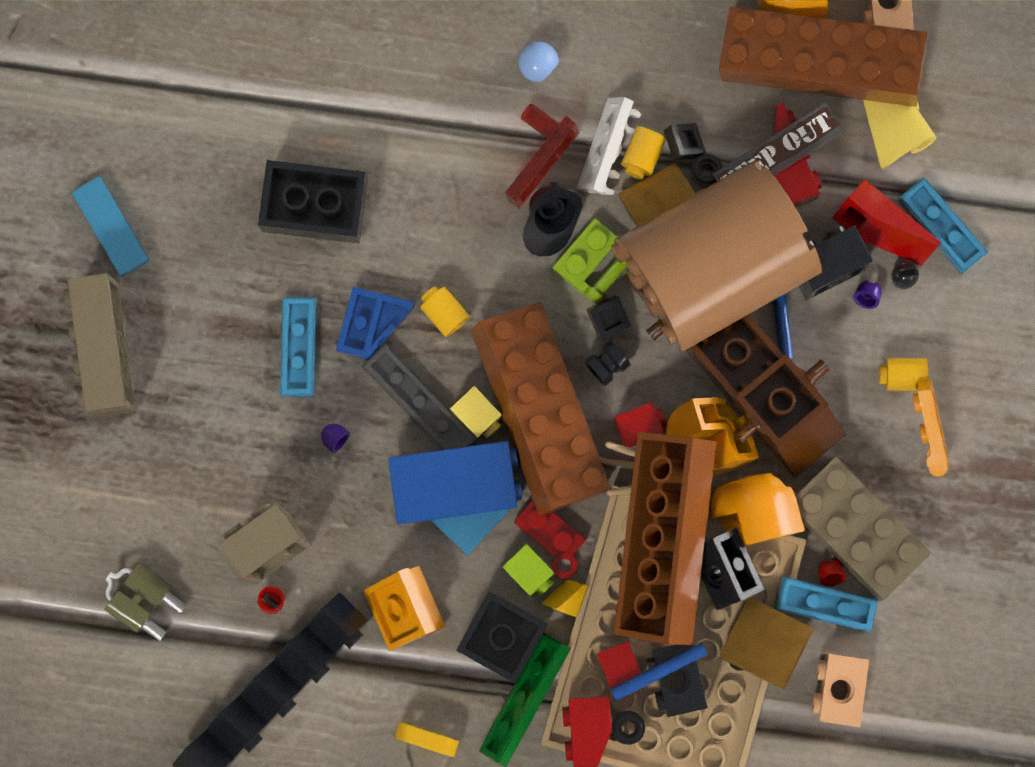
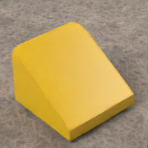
(567, 598)

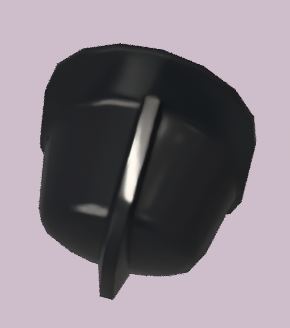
(551, 219)

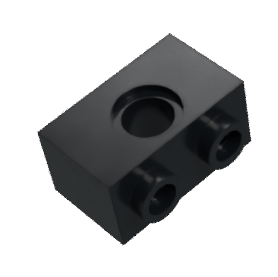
(728, 570)
(686, 699)

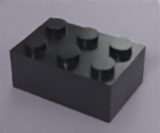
(313, 201)

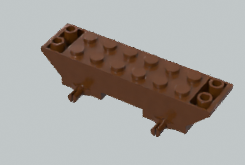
(768, 390)

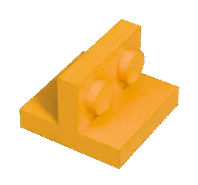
(404, 607)

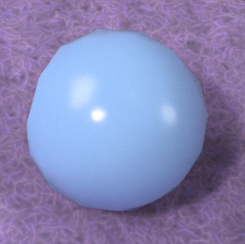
(537, 61)

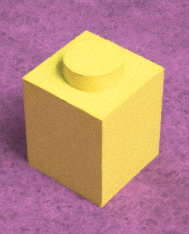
(477, 414)

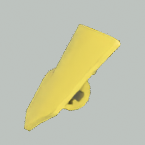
(897, 130)

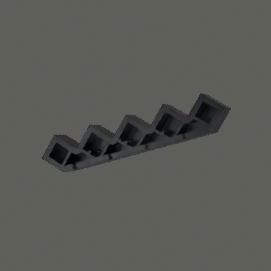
(276, 686)

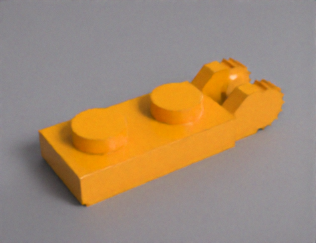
(932, 429)

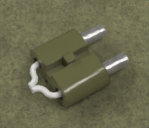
(139, 598)

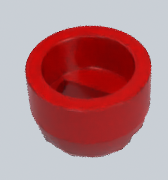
(831, 572)
(275, 595)

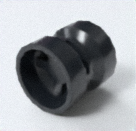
(609, 362)

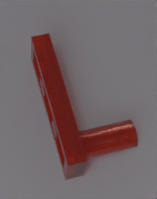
(558, 140)

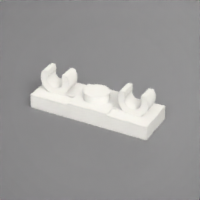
(607, 146)

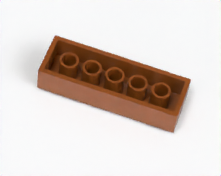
(823, 56)
(540, 408)
(665, 538)

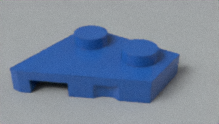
(370, 321)

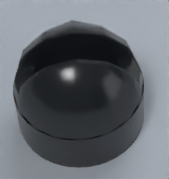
(907, 281)

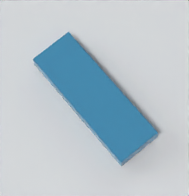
(939, 219)
(110, 226)
(298, 347)
(825, 604)

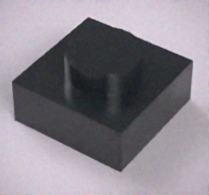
(684, 141)
(608, 317)

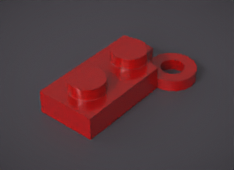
(553, 536)

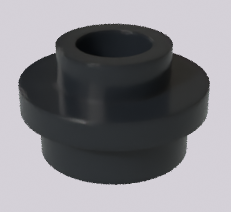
(701, 161)
(638, 732)

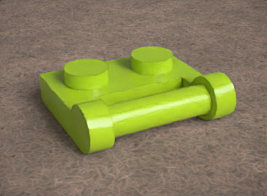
(585, 257)

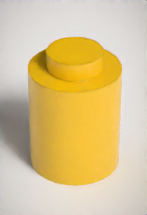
(642, 152)
(444, 310)
(902, 373)

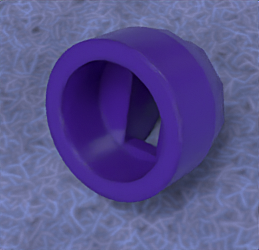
(867, 301)
(334, 437)

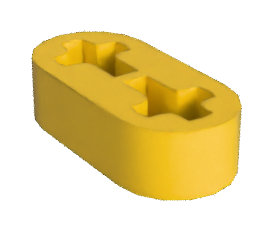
(426, 739)

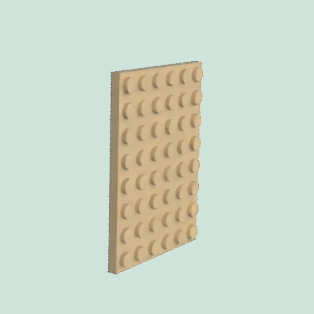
(733, 696)

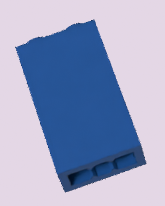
(454, 482)

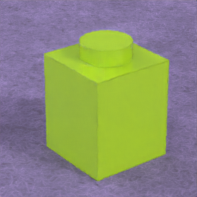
(529, 571)

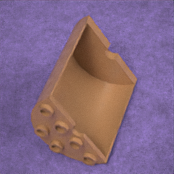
(718, 255)

